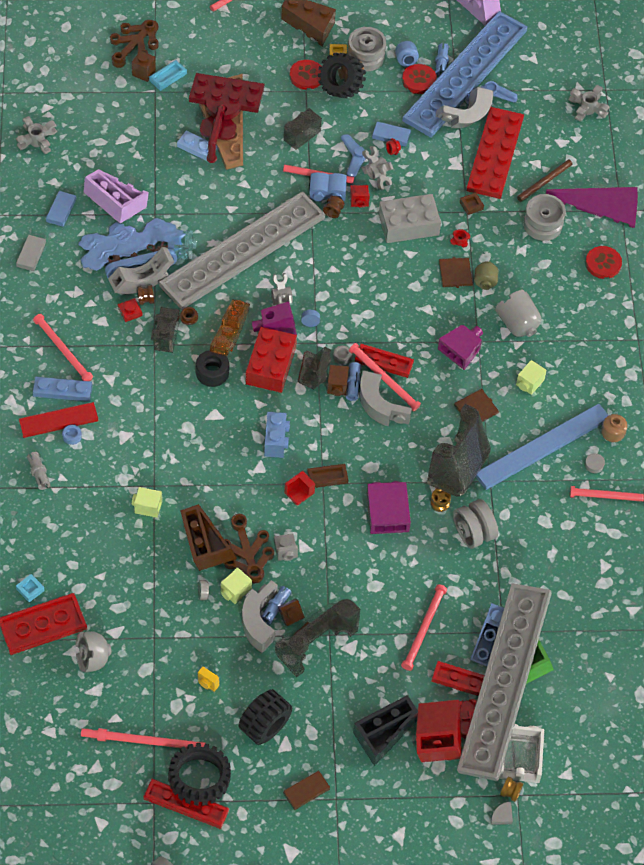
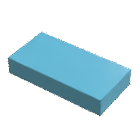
(168, 75)

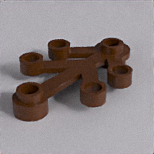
(147, 28)
(247, 552)

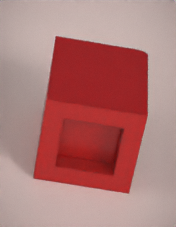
(299, 488)

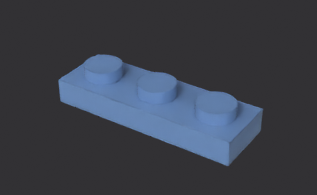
(62, 389)

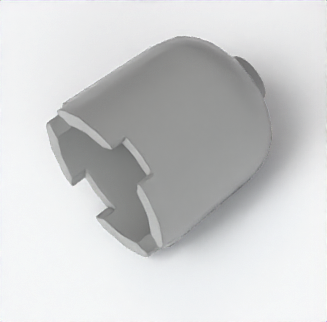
(519, 314)

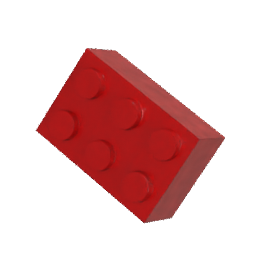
(271, 359)

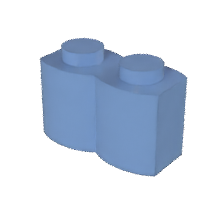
(326, 185)

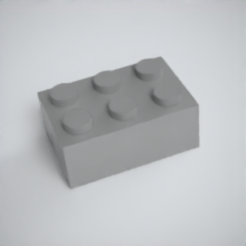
(409, 218)

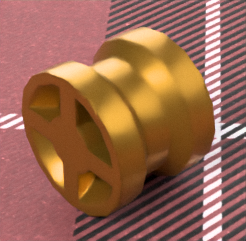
(437, 496)
(511, 789)

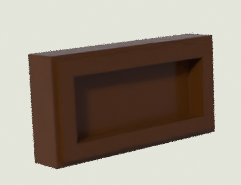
(328, 475)
(306, 790)

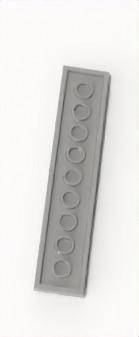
(241, 250)
(504, 682)

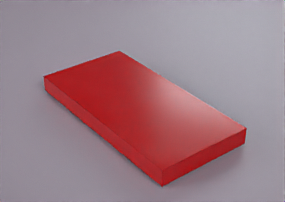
(42, 623)

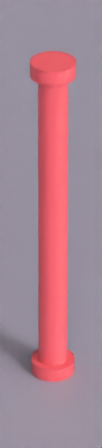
(39, 319)
(387, 379)
(605, 494)
(408, 663)

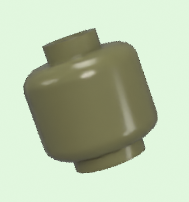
(486, 275)

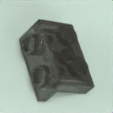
(314, 368)

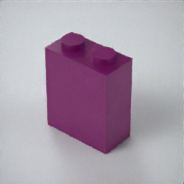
(388, 507)

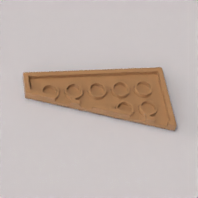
(230, 150)

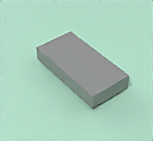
(31, 252)

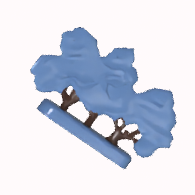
(127, 242)

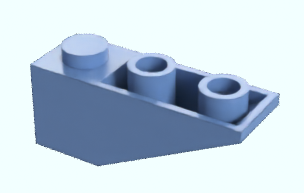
(487, 635)

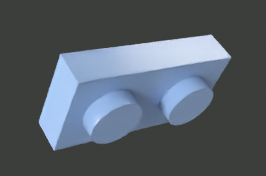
(194, 145)

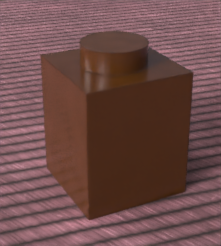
(143, 66)
(337, 380)

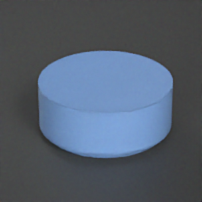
(310, 318)
(71, 434)

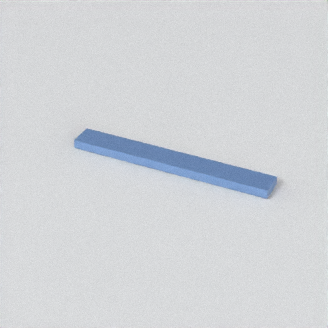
(541, 447)

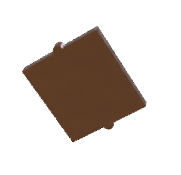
(455, 272)
(481, 402)

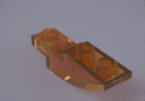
(230, 327)

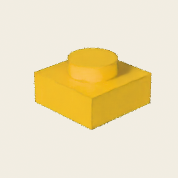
(337, 48)
(208, 679)

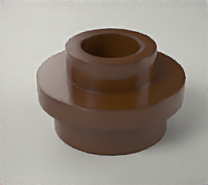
(189, 311)

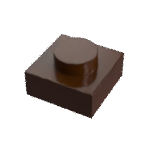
(471, 203)
(291, 612)

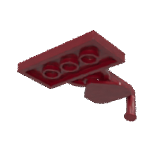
(223, 102)

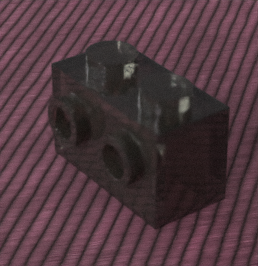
(302, 128)
(166, 329)

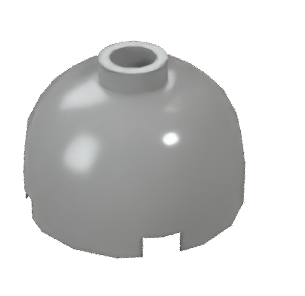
(93, 651)

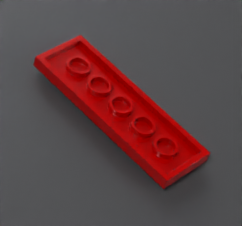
(495, 152)

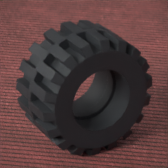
(329, 71)
(265, 717)

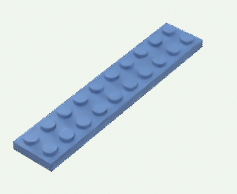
(465, 72)

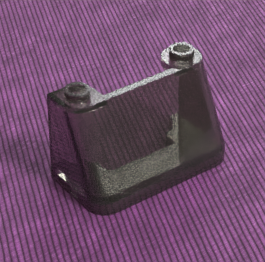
(456, 466)
(337, 616)

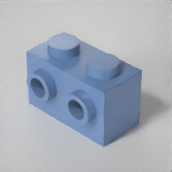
(275, 434)

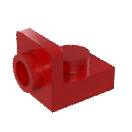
(359, 195)

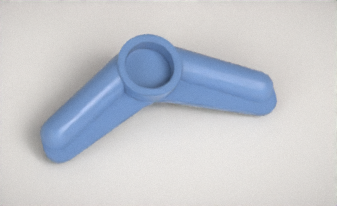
(499, 92)
(357, 156)

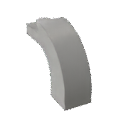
(479, 104)
(127, 280)
(376, 406)
(255, 629)

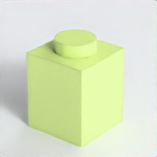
(531, 377)
(147, 502)
(236, 586)

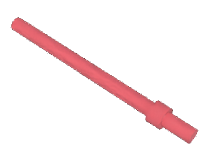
(103, 735)

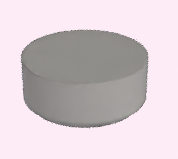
(342, 355)
(594, 463)
(203, 590)

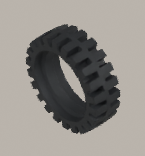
(199, 753)

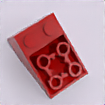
(439, 731)

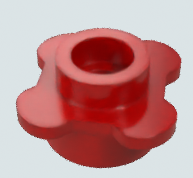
(460, 238)

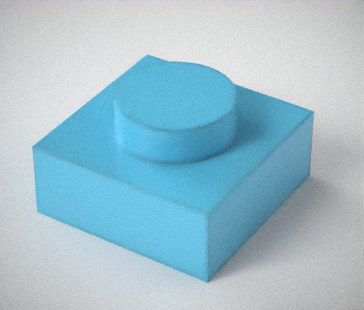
(30, 588)

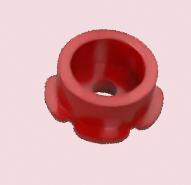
(393, 146)

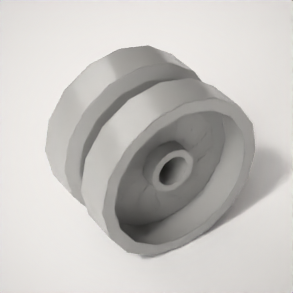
(368, 46)
(544, 217)
(475, 523)

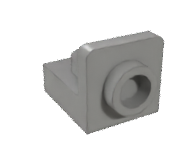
(286, 547)

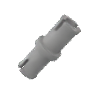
(38, 471)

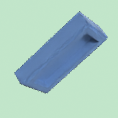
(385, 132)
(61, 208)

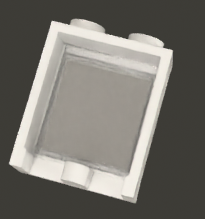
(524, 755)

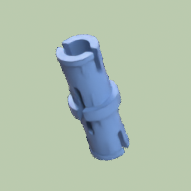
(442, 58)
(353, 381)
(272, 609)

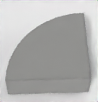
(502, 814)

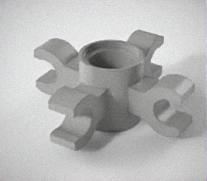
(589, 103)
(36, 135)
(377, 167)
(281, 293)

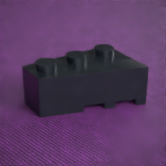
(385, 727)

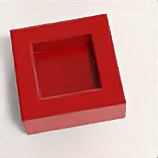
(130, 310)

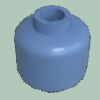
(406, 53)

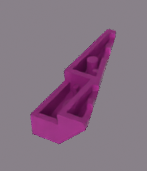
(613, 202)

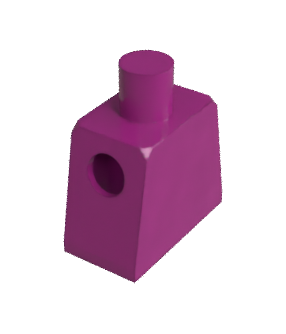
(276, 318)
(461, 345)

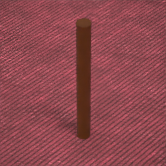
(544, 180)

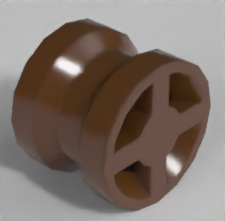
(333, 207)
(145, 295)

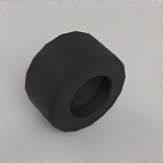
(212, 378)

